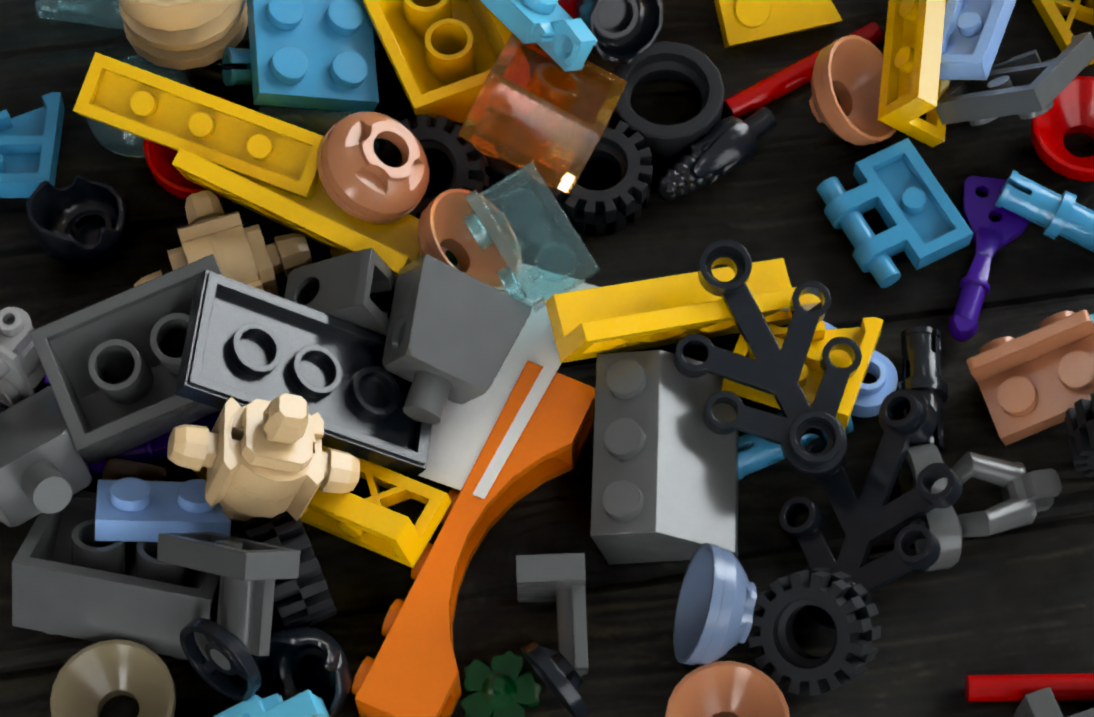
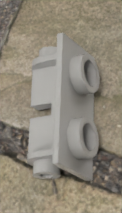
(19, 362)

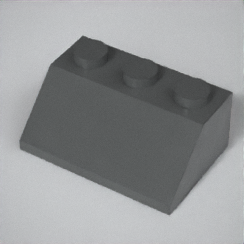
(121, 364)
(657, 467)
(106, 588)

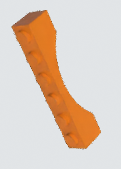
(417, 662)

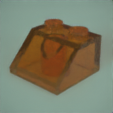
(542, 113)

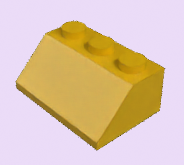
(439, 50)

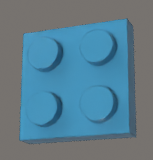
(312, 55)

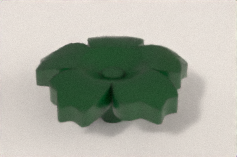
(500, 690)

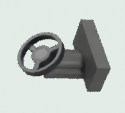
(559, 580)
(244, 603)

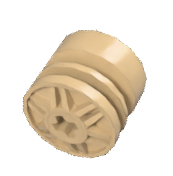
(183, 31)

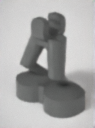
(1021, 494)

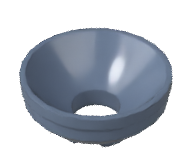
(712, 606)

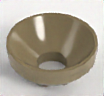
(109, 671)

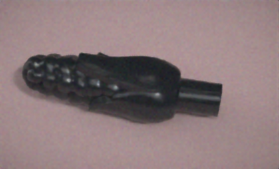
(715, 154)

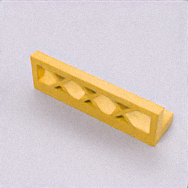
(912, 69)
(200, 123)
(315, 218)
(662, 311)
(370, 521)

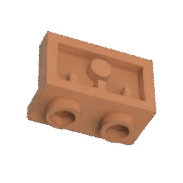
(1036, 375)

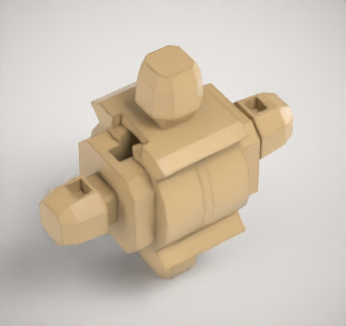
(237, 249)
(264, 458)

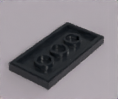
(264, 346)

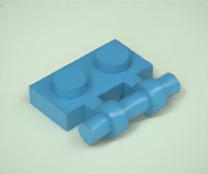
(909, 202)

